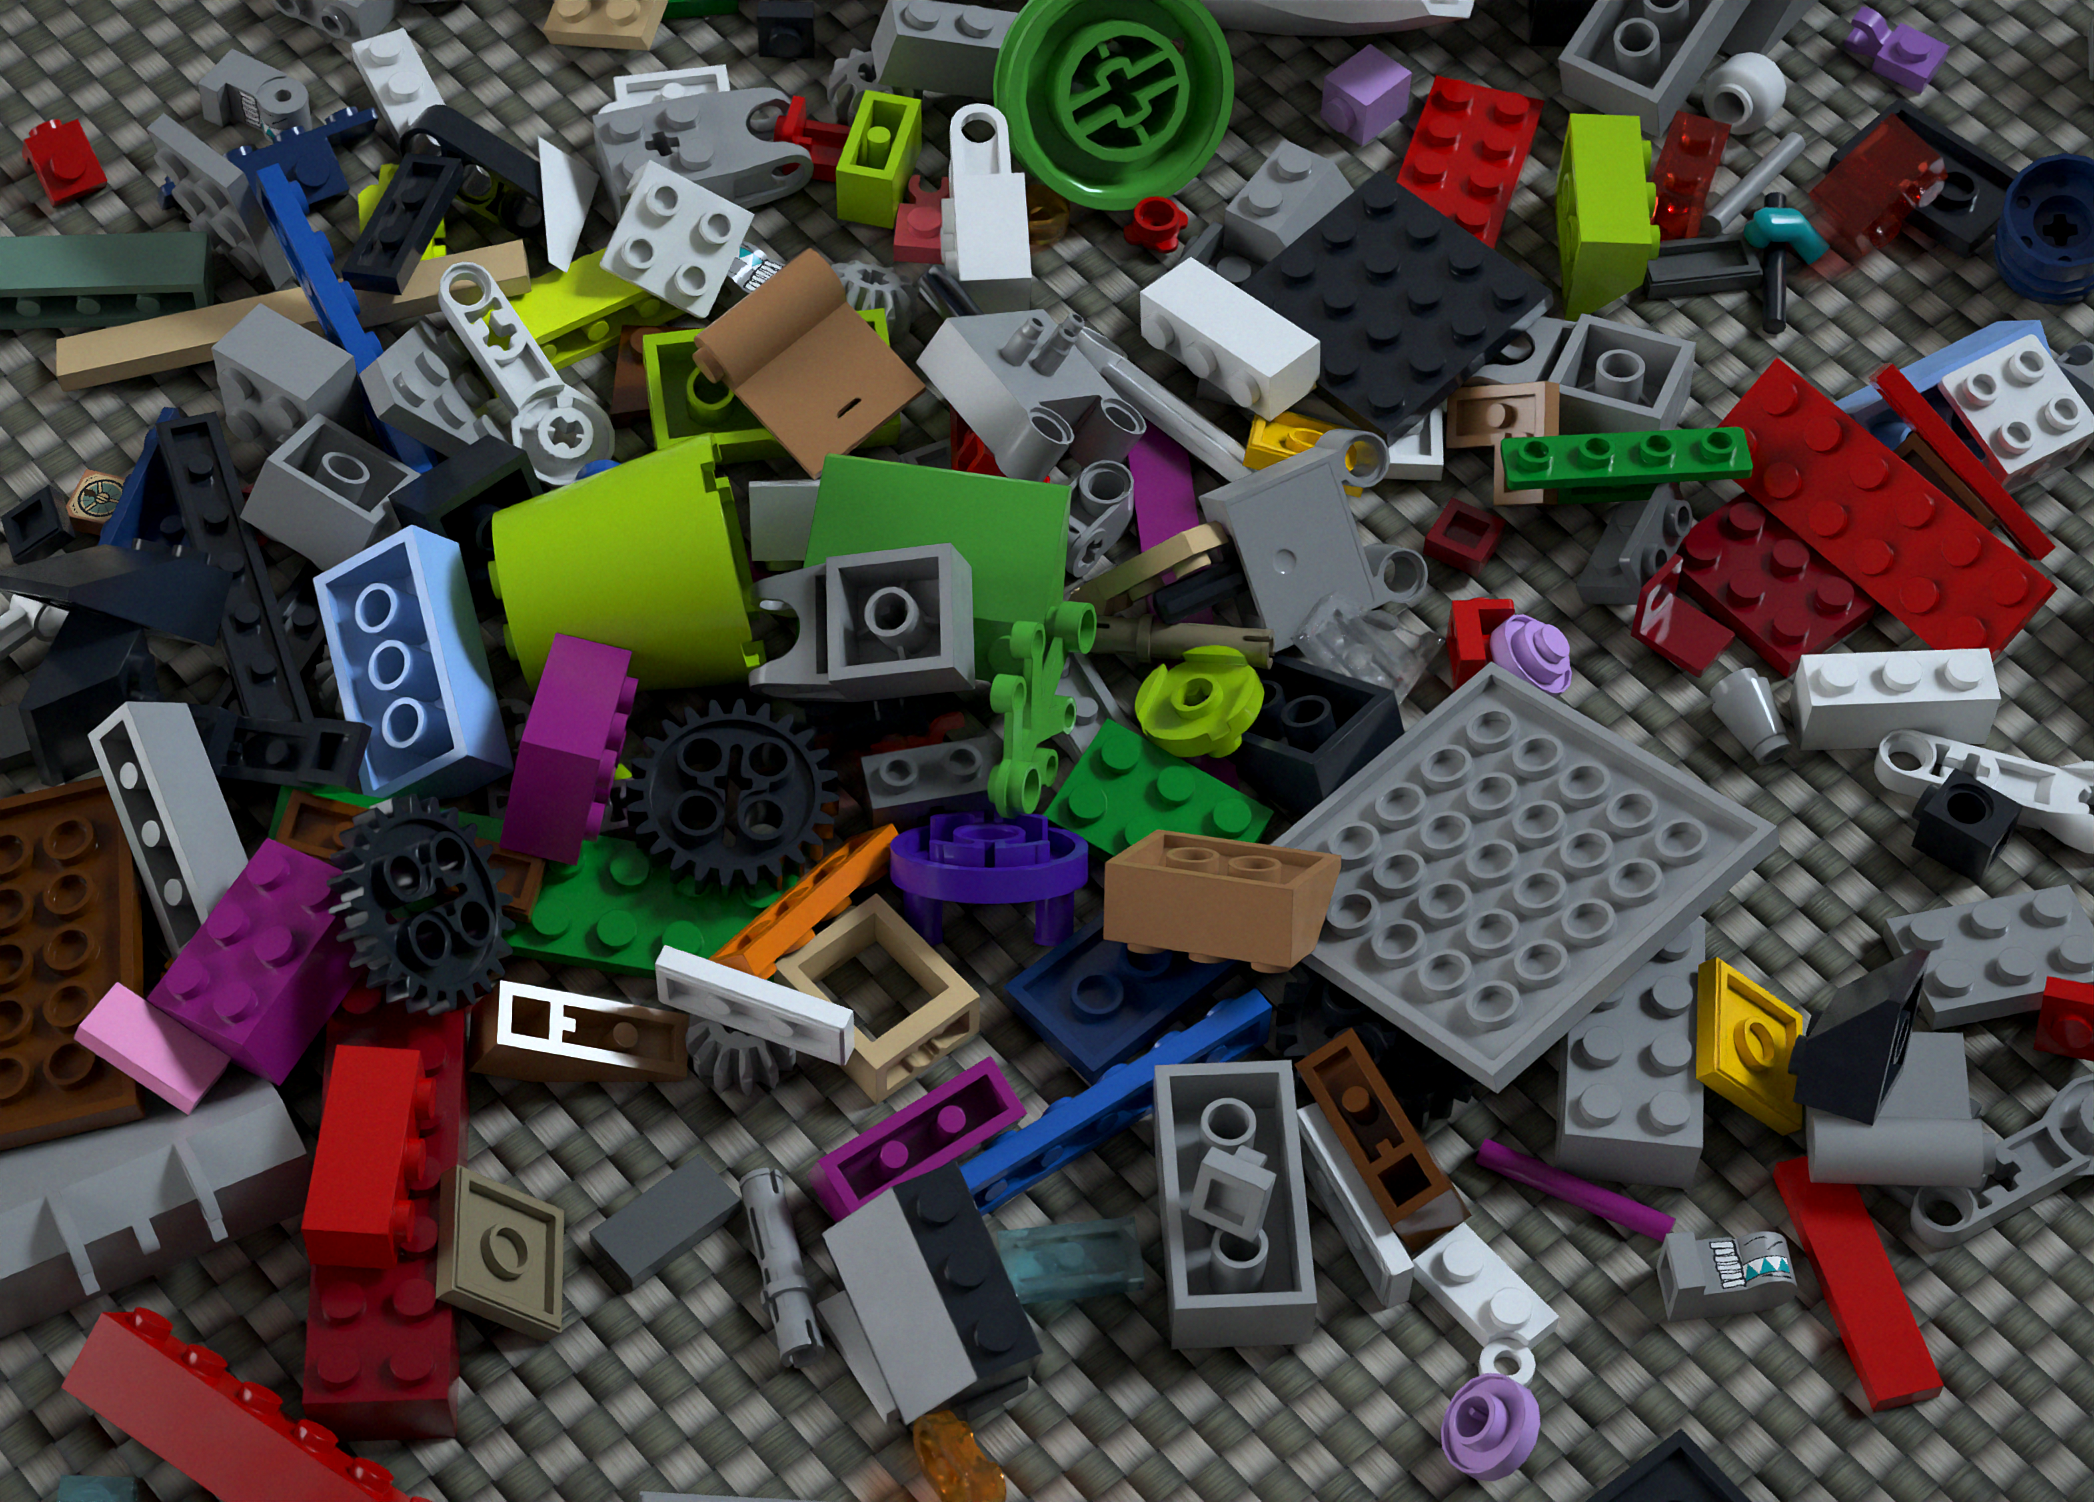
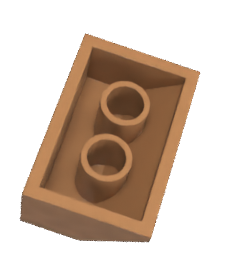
(1218, 899)

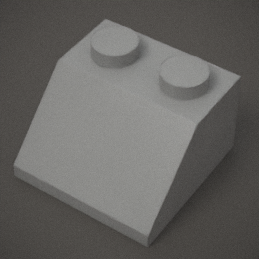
(1282, 202)

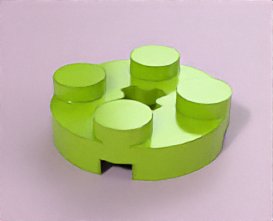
(1213, 726)

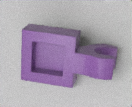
(1899, 55)

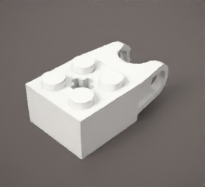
(986, 217)

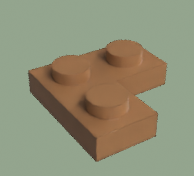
(1487, 414)

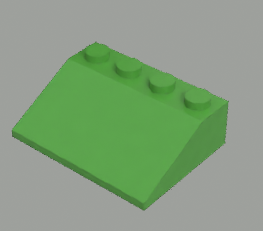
(1000, 525)

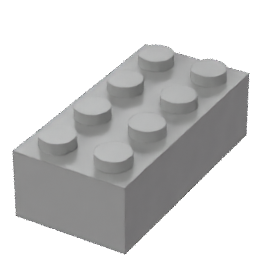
(1644, 55)
(1630, 1076)
(1218, 1283)

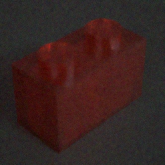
(1688, 174)
(1879, 185)

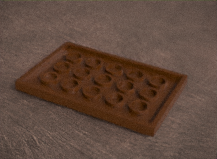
(63, 945)

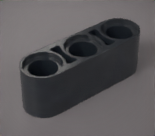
(510, 170)

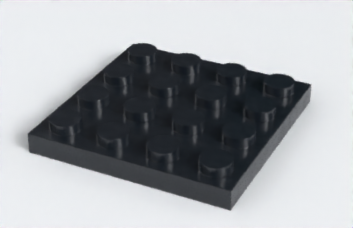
(1397, 304)

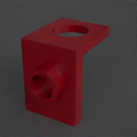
(1676, 627)

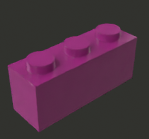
(919, 1138)

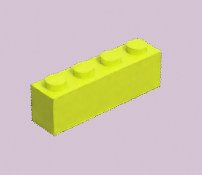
(579, 312)

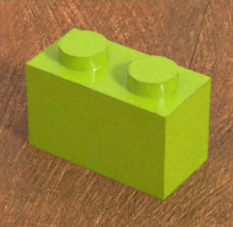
(878, 159)

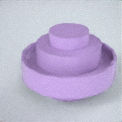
(1533, 653)
(1490, 1427)

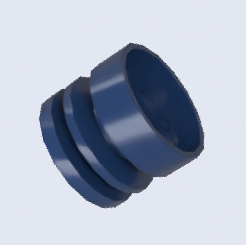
(2042, 203)

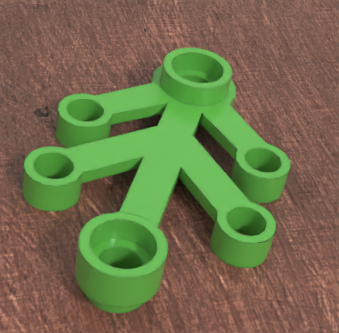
(1031, 706)

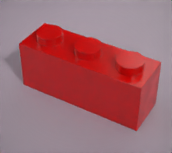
(368, 1157)

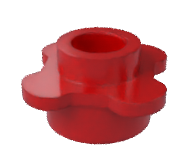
(1156, 224)

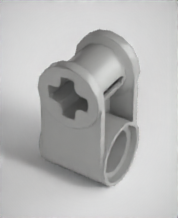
(1098, 513)

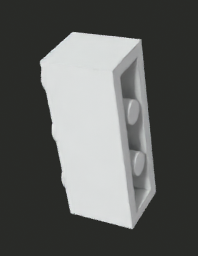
(1230, 339)
(1865, 696)

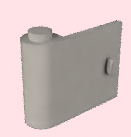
(1919, 1135)

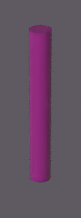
(1575, 1190)

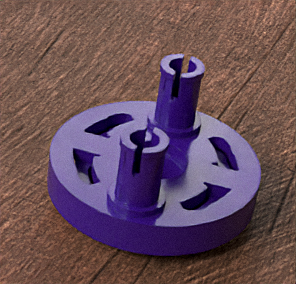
(989, 863)

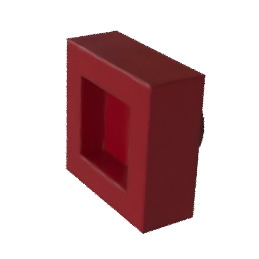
(1464, 537)

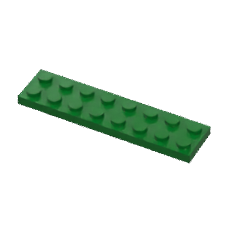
(608, 908)

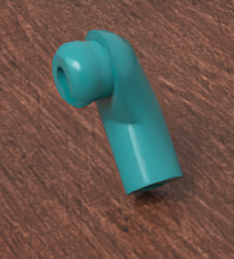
(1785, 226)

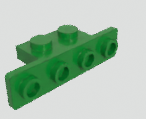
(1623, 463)

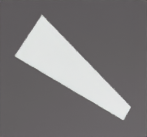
(566, 201)

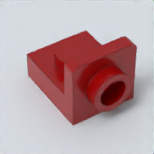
(1470, 635)

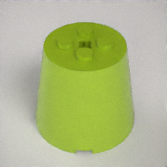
(634, 563)

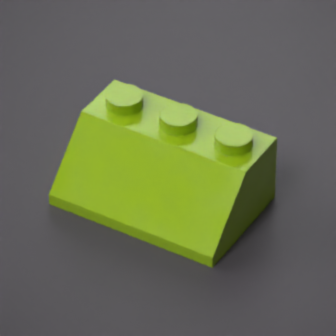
(1603, 211)

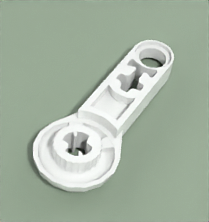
(527, 382)
(2049, 794)

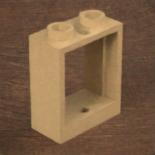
(919, 1039)

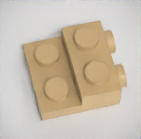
(604, 23)

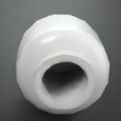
(1745, 92)

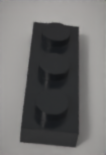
(403, 223)

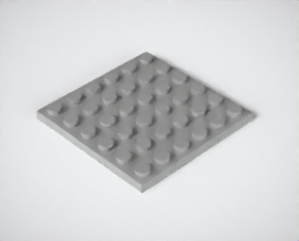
(1513, 871)

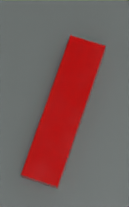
(1961, 461)
(1859, 1288)

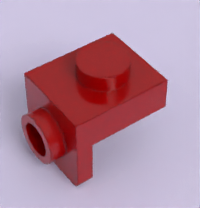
(820, 139)
(63, 161)
(2066, 1019)

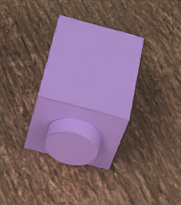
(1365, 95)

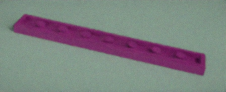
(1161, 510)

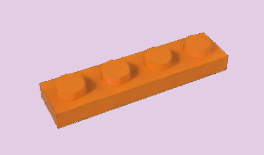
(814, 899)

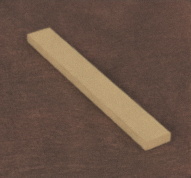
(189, 335)

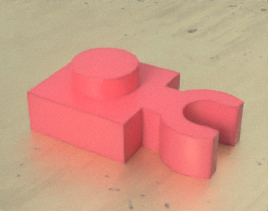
(919, 224)

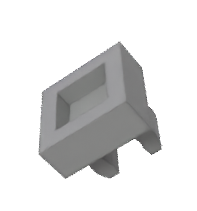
(1233, 1191)

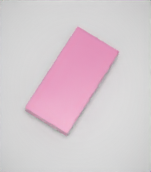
(152, 1048)

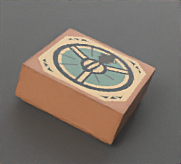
(94, 501)

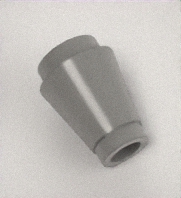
(1751, 714)

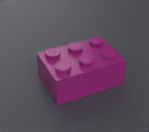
(569, 750)
(264, 964)

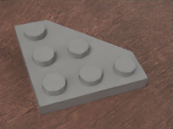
(430, 391)

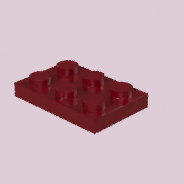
(1769, 584)

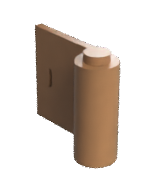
(805, 359)

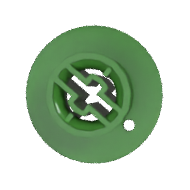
(1154, 113)

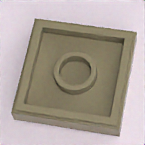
(500, 1253)

